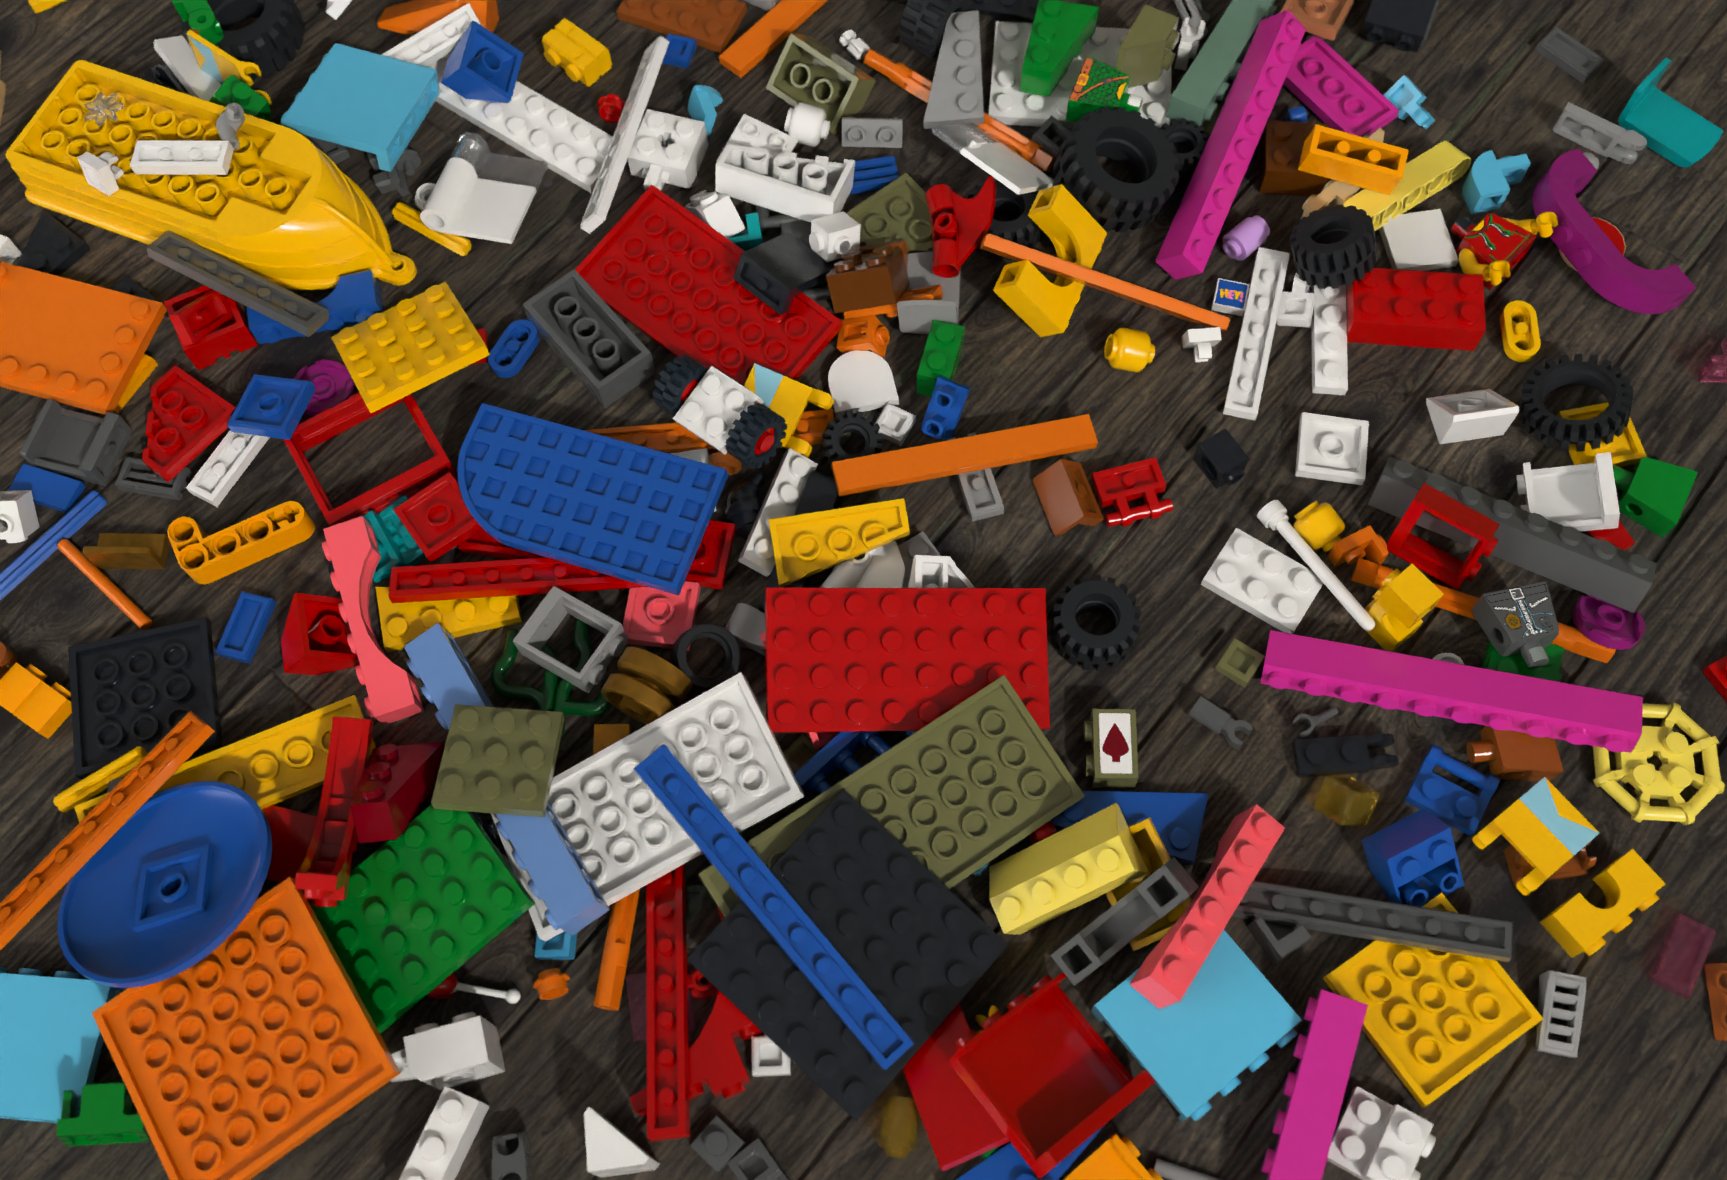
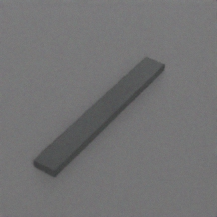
(1378, 920)

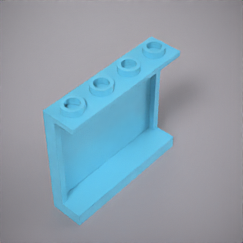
(364, 102)
(1207, 1036)
(47, 1041)

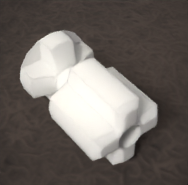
(856, 47)

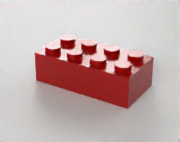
(1416, 309)

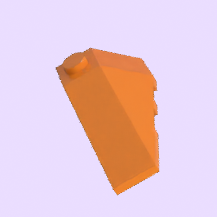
(419, 14)

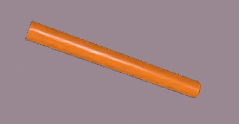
(105, 584)

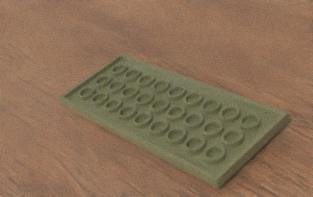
(946, 792)

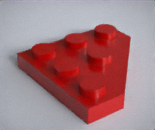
(182, 422)

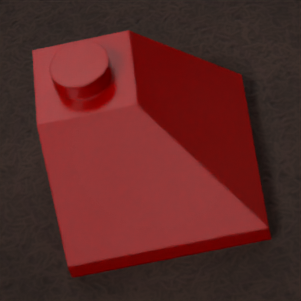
(316, 637)

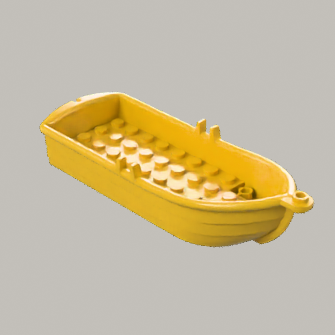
(274, 213)

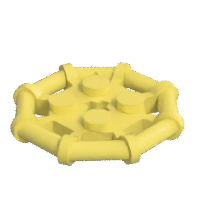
(1673, 775)

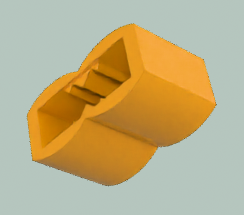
(33, 700)

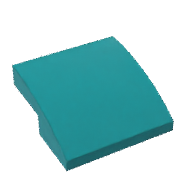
(393, 540)

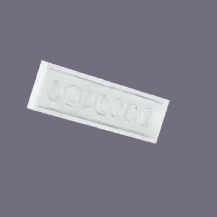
(536, 129)

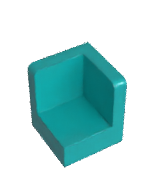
(749, 237)

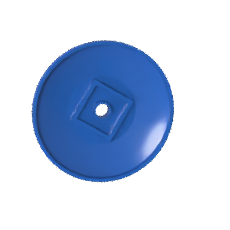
(119, 910)

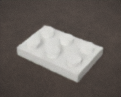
(1263, 581)

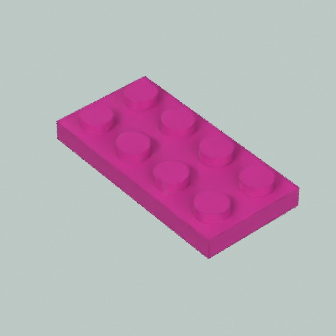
(1337, 90)

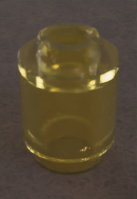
(899, 1127)

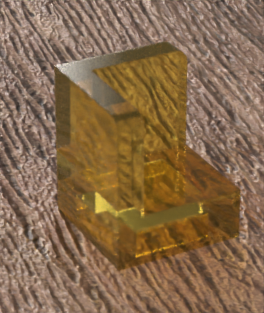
(1346, 800)

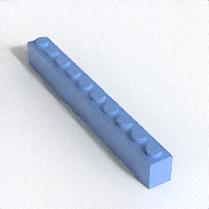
(538, 842)

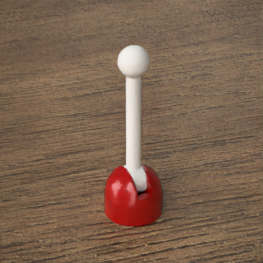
(451, 985)

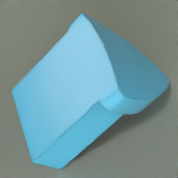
(702, 105)

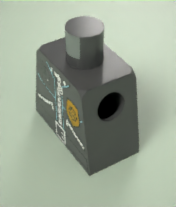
(1519, 621)

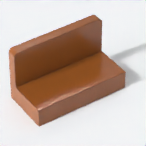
(1067, 497)

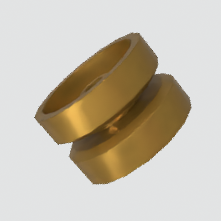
(645, 685)

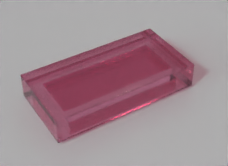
(1682, 956)

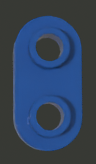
(512, 350)

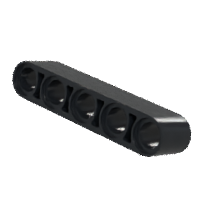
(818, 495)

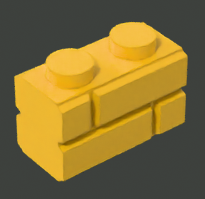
(576, 53)

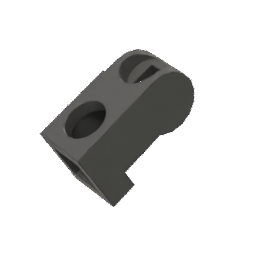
(511, 1157)

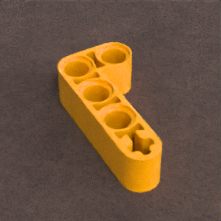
(213, 550)

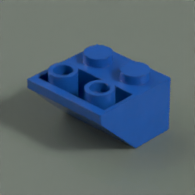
(1414, 859)

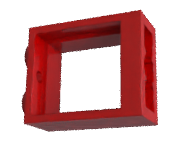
(1429, 557)

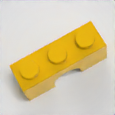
(1400, 606)
(1626, 886)

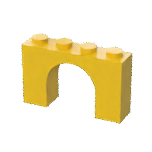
(1076, 239)

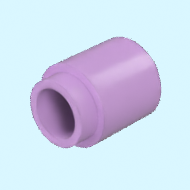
(1245, 237)

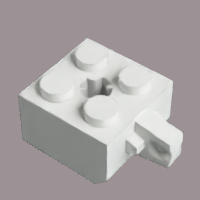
(668, 150)
(451, 1053)

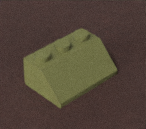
(820, 78)

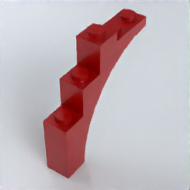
(334, 838)
(714, 1055)

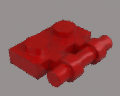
(1131, 482)

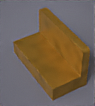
(129, 551)

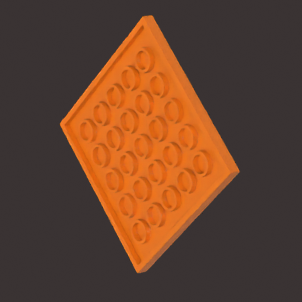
(247, 1045)

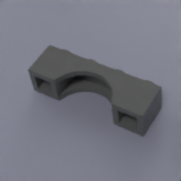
(1124, 921)

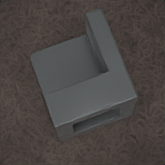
(1278, 939)

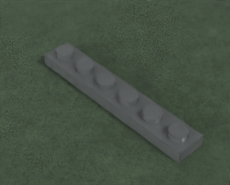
(238, 283)

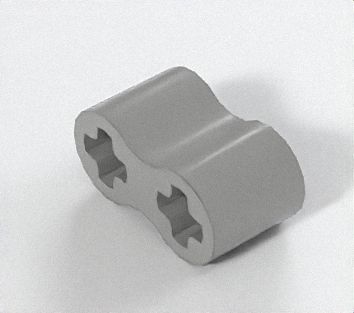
(746, 626)

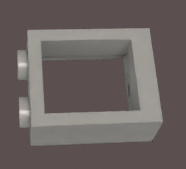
(546, 620)

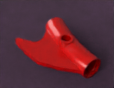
(958, 225)

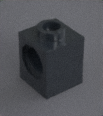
(1221, 459)

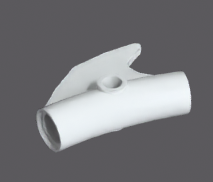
(873, 569)

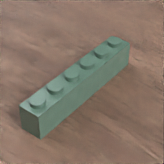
(1218, 62)

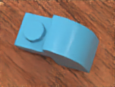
(1490, 180)

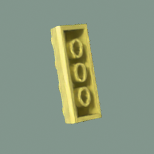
(1064, 871)

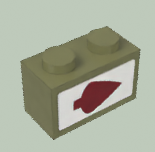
(1112, 748)

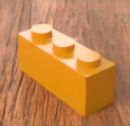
(1353, 159)

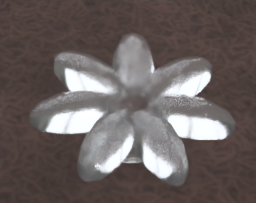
(103, 108)

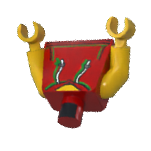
(1498, 244)

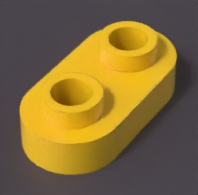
(1521, 334)

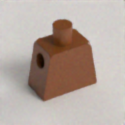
(1516, 755)

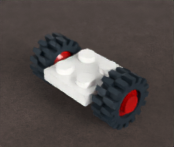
(719, 411)

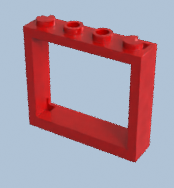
(343, 417)

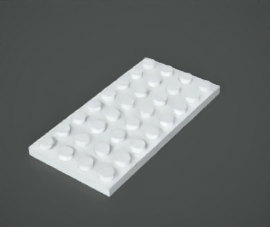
(624, 828)

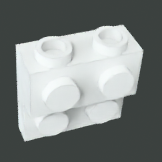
(1379, 1139)

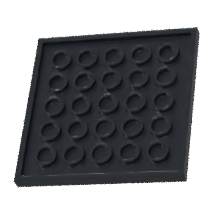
(889, 923)

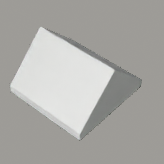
(1470, 415)
(610, 1150)

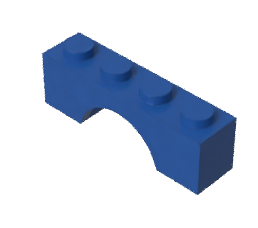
(350, 303)

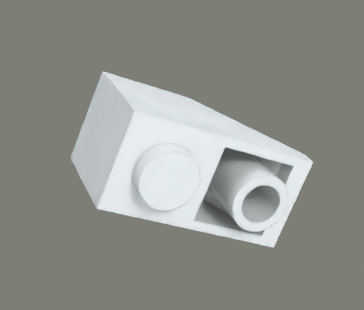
(717, 212)

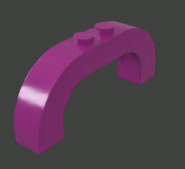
(1592, 250)

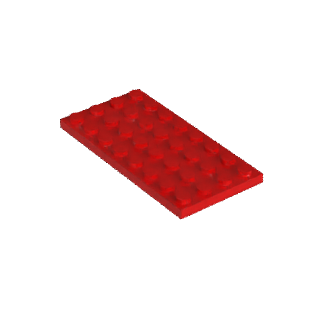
(678, 288)
(898, 654)

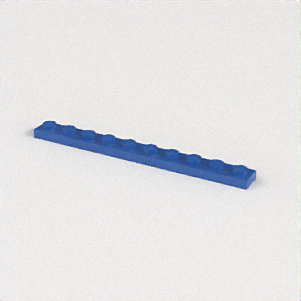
(774, 907)

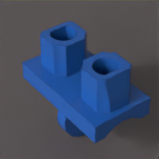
(944, 409)

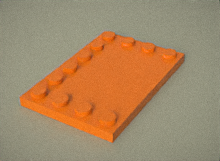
(71, 338)

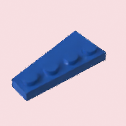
(1174, 815)

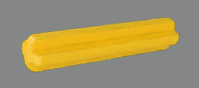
(411, 218)
(98, 780)

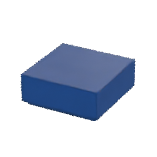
(679, 51)

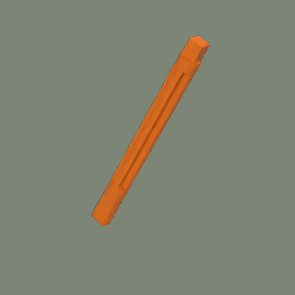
(921, 87)
(1462, 603)
(616, 953)

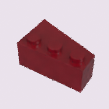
(393, 789)

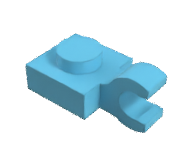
(1407, 99)

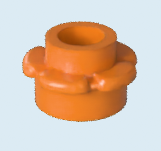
(551, 984)

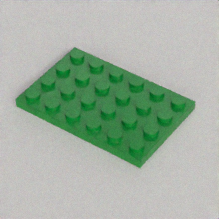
(421, 910)

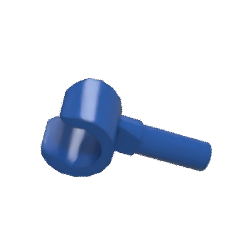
(1296, 114)

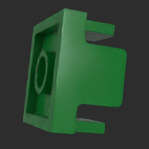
(102, 1119)

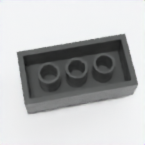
(589, 338)

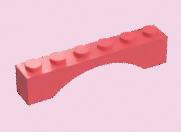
(354, 557)
(1187, 944)

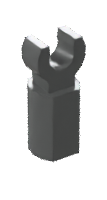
(1219, 721)

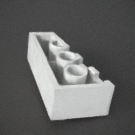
(784, 182)

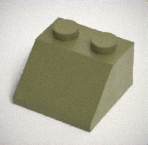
(1148, 46)

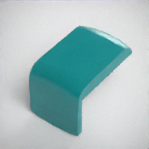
(1667, 124)

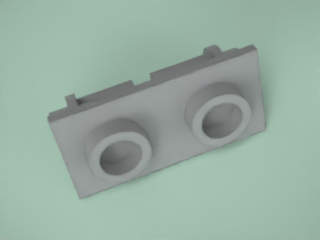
(872, 132)

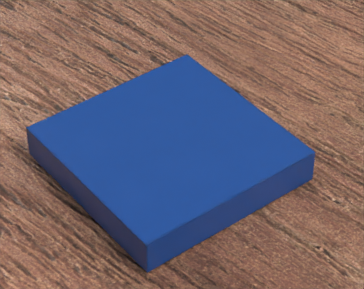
(271, 406)

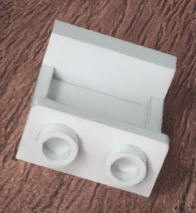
(1573, 494)

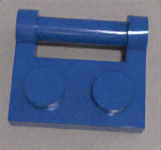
(1447, 800)

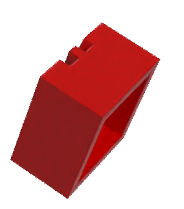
(222, 341)

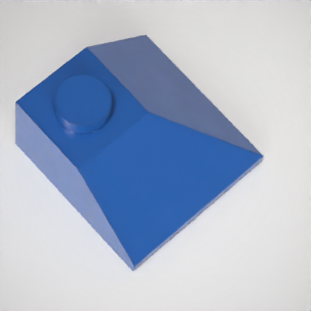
(482, 66)

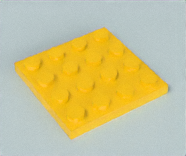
(409, 346)
(1433, 1010)

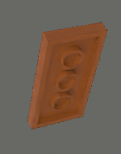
(705, 20)

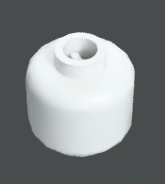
(807, 124)

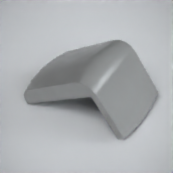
(918, 315)

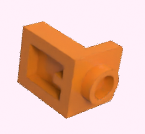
(863, 335)
(1357, 545)

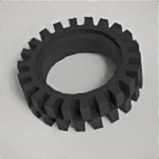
(1577, 432)

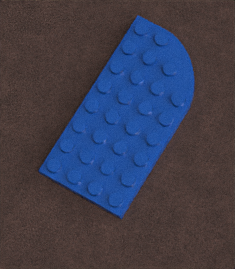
(587, 497)

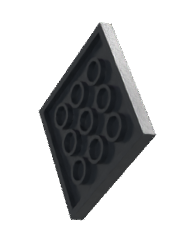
(138, 689)

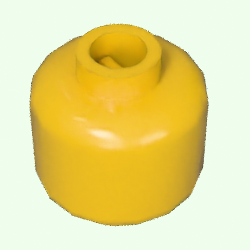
(1129, 350)
(1319, 525)

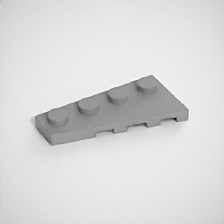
(957, 80)

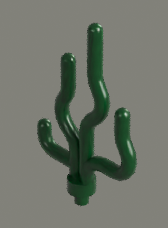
(549, 698)

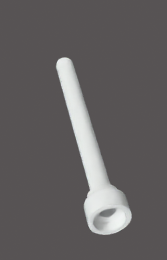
(1275, 517)

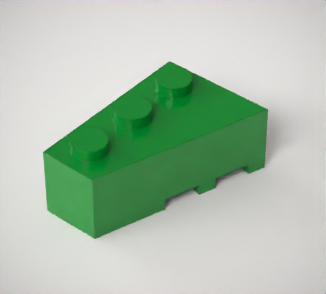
(1054, 42)

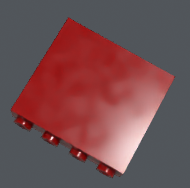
(1045, 1075)

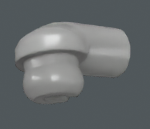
(229, 123)

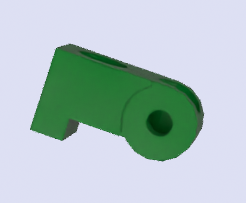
(200, 19)

